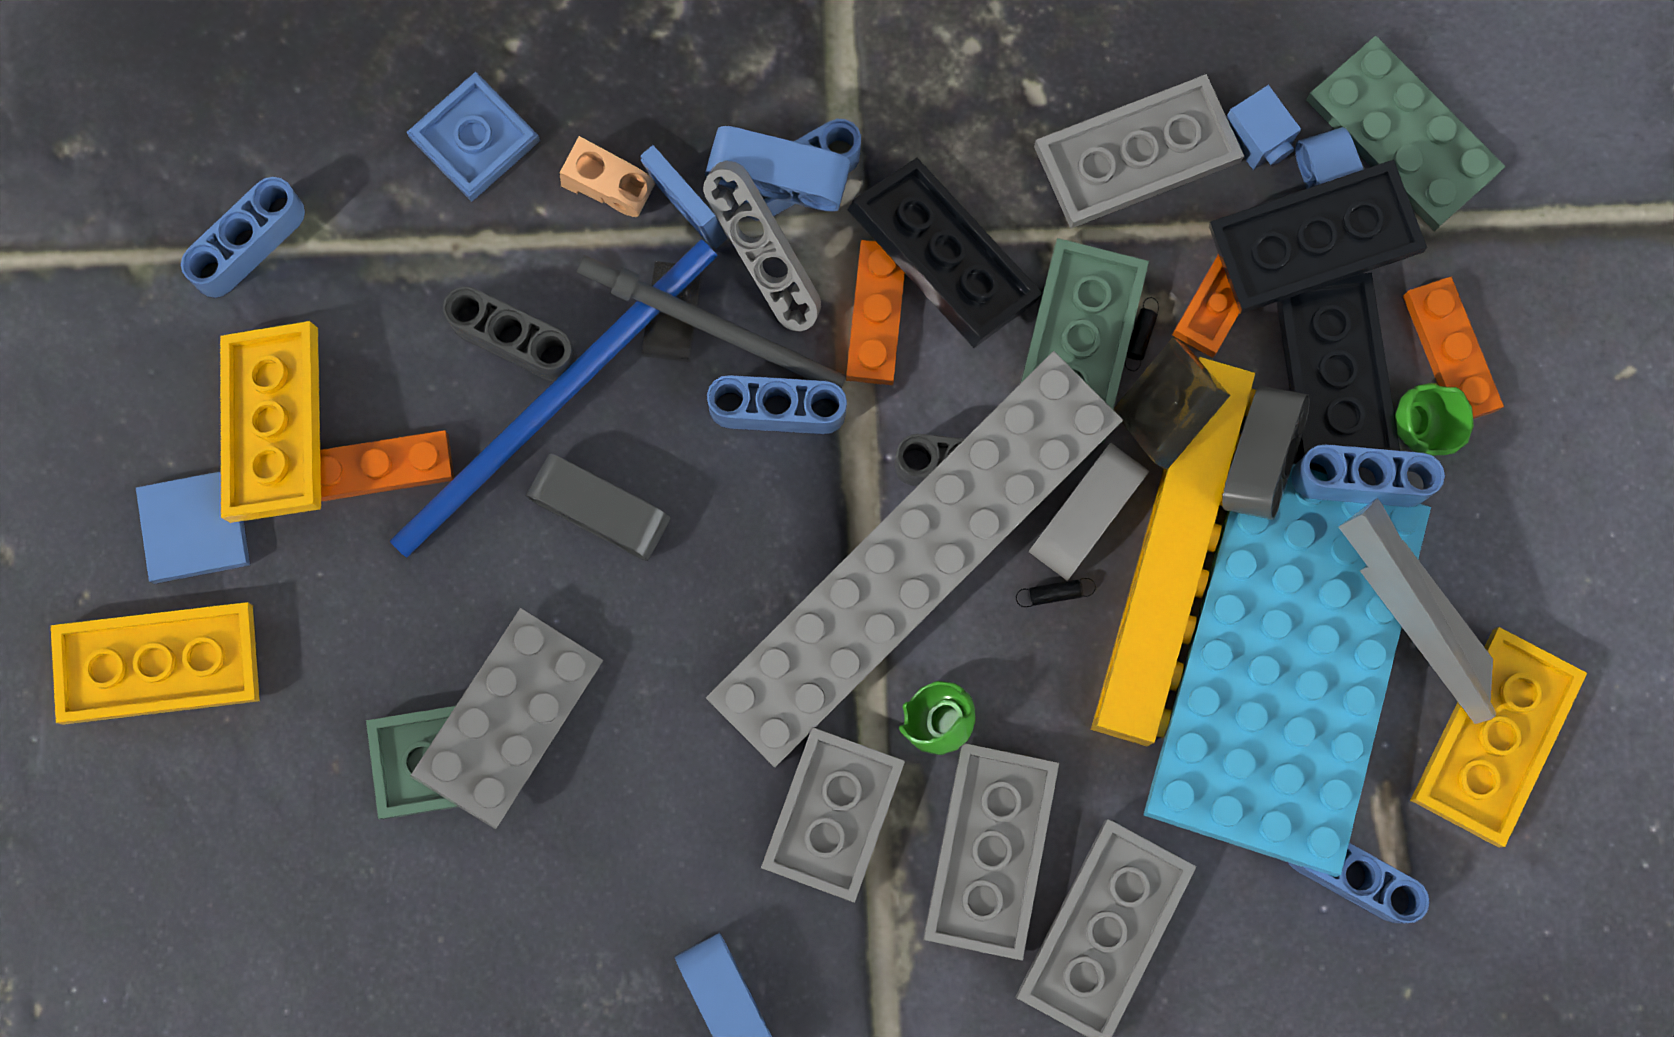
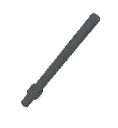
(626, 285)

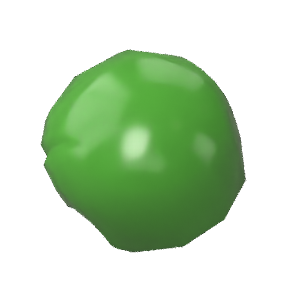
(1434, 419)
(939, 718)

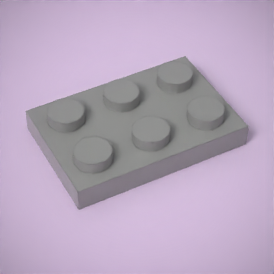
(833, 814)

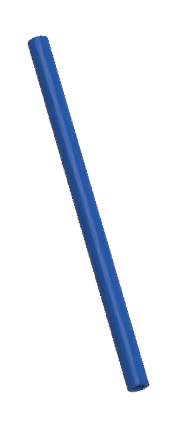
(548, 403)

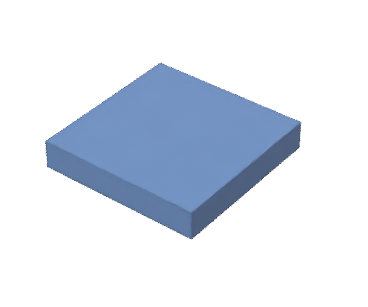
(473, 136)
(683, 197)
(186, 529)

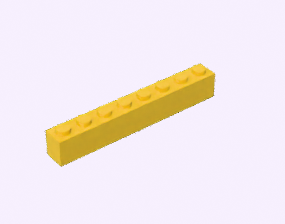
(1171, 572)

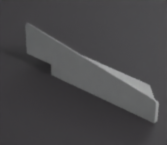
(1422, 610)

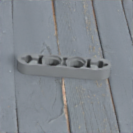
(770, 244)

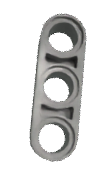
(1088, 511)

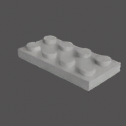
(1138, 151)
(507, 718)
(991, 851)
(1106, 931)

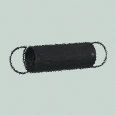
(1142, 334)
(1055, 592)

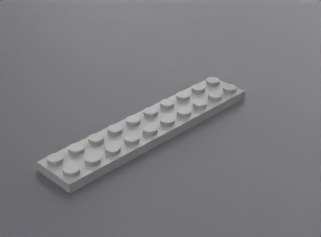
(914, 558)

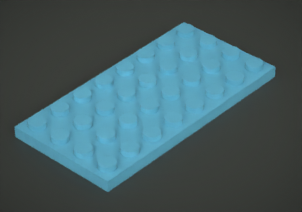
(1282, 685)

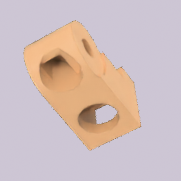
(606, 178)

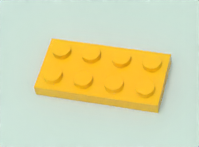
(270, 422)
(154, 663)
(1490, 767)

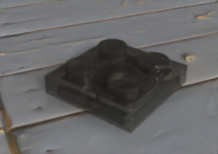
(1170, 403)

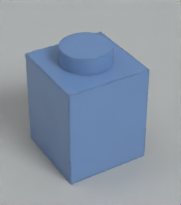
(1263, 128)

